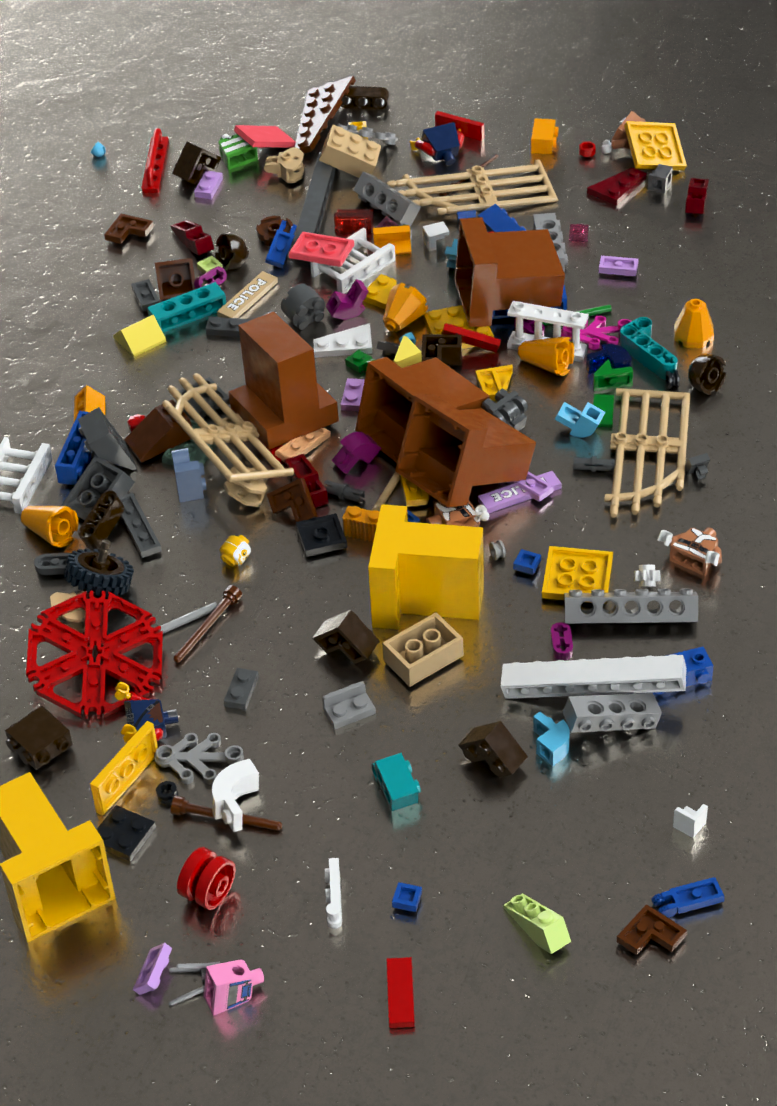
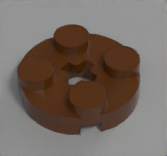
(265, 229)

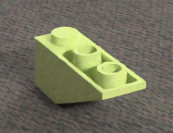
(539, 922)

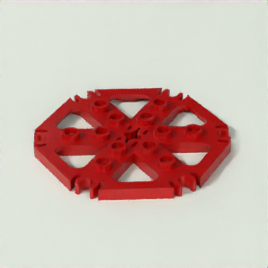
(79, 653)

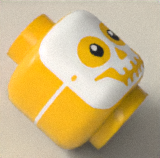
(235, 550)

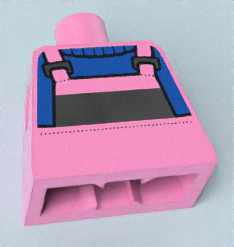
(229, 985)

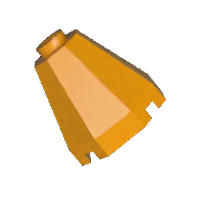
(403, 307)
(694, 325)

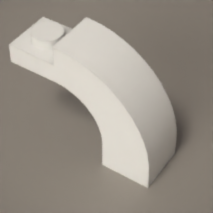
(228, 786)

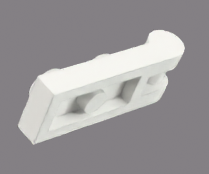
(333, 894)

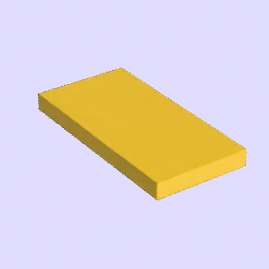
(124, 768)

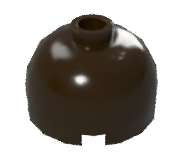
(231, 251)
(707, 373)

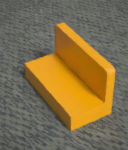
(396, 235)
(88, 400)

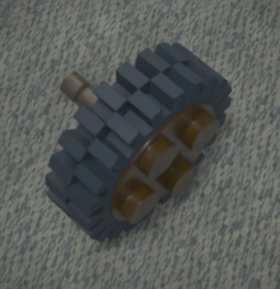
(98, 571)

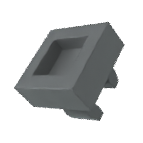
(698, 466)

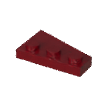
(619, 186)

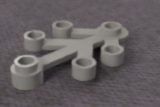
(387, 137)
(172, 755)

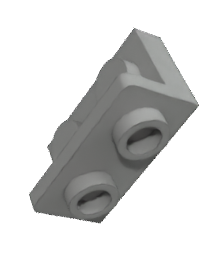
(348, 705)

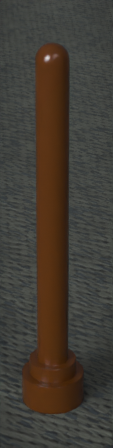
(230, 597)
(181, 806)

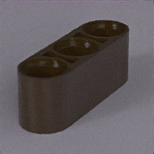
(370, 99)
(101, 520)

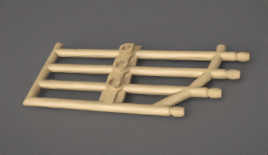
(482, 188)
(221, 432)
(642, 443)

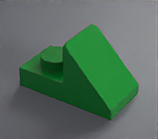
(608, 378)
(605, 403)

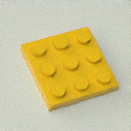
(654, 145)
(455, 316)
(576, 570)

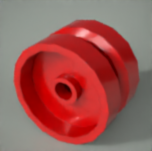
(206, 878)

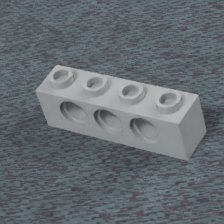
(387, 199)
(549, 222)
(612, 712)

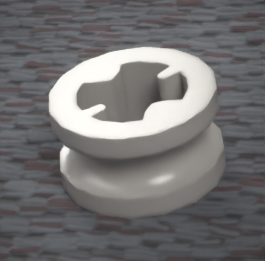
(497, 550)

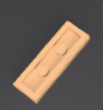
(302, 444)

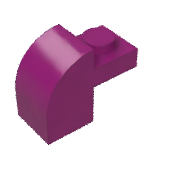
(348, 305)
(355, 447)

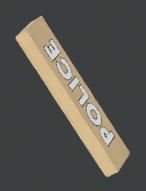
(248, 296)

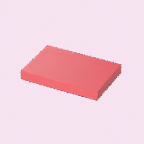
(264, 136)
(321, 249)

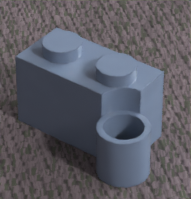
(188, 476)

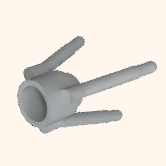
(190, 967)

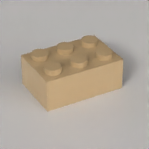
(349, 152)
(423, 649)

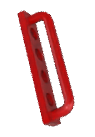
(148, 183)

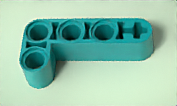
(637, 341)

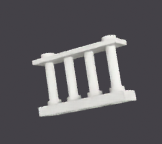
(364, 269)
(548, 315)
(33, 473)

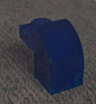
(614, 353)

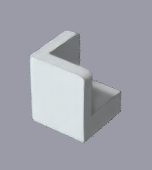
(434, 232)
(689, 820)

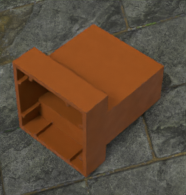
(503, 269)
(280, 383)
(390, 395)
(457, 449)

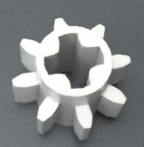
(647, 576)

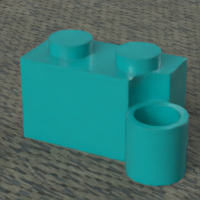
(396, 781)

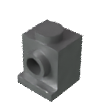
(660, 178)

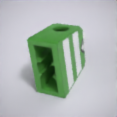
(236, 151)

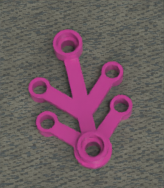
(598, 331)

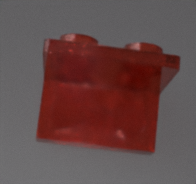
(352, 220)

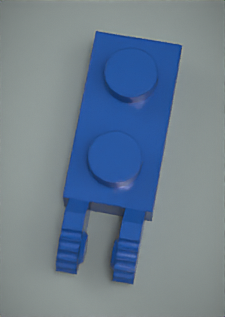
(280, 246)
(689, 897)

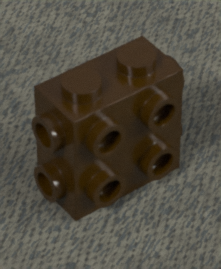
(38, 738)

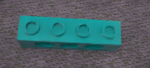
(188, 307)

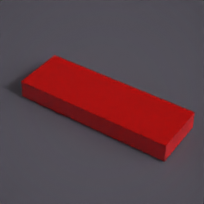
(468, 127)
(472, 338)
(400, 992)

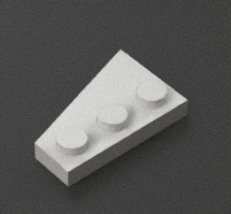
(344, 342)

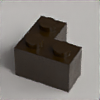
(194, 162)
(444, 347)
(348, 634)
(496, 746)

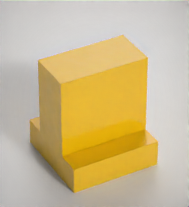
(424, 569)
(48, 870)

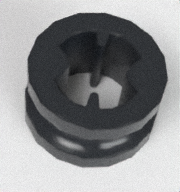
(672, 379)
(165, 786)

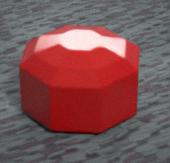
(587, 149)
(134, 421)

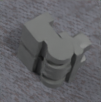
(508, 409)

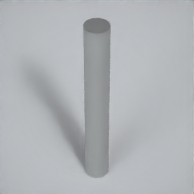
(188, 617)

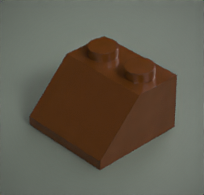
(175, 277)

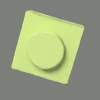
(207, 264)

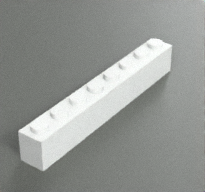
(594, 676)

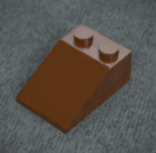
(156, 434)

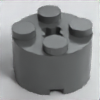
(303, 306)

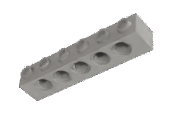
(640, 614)

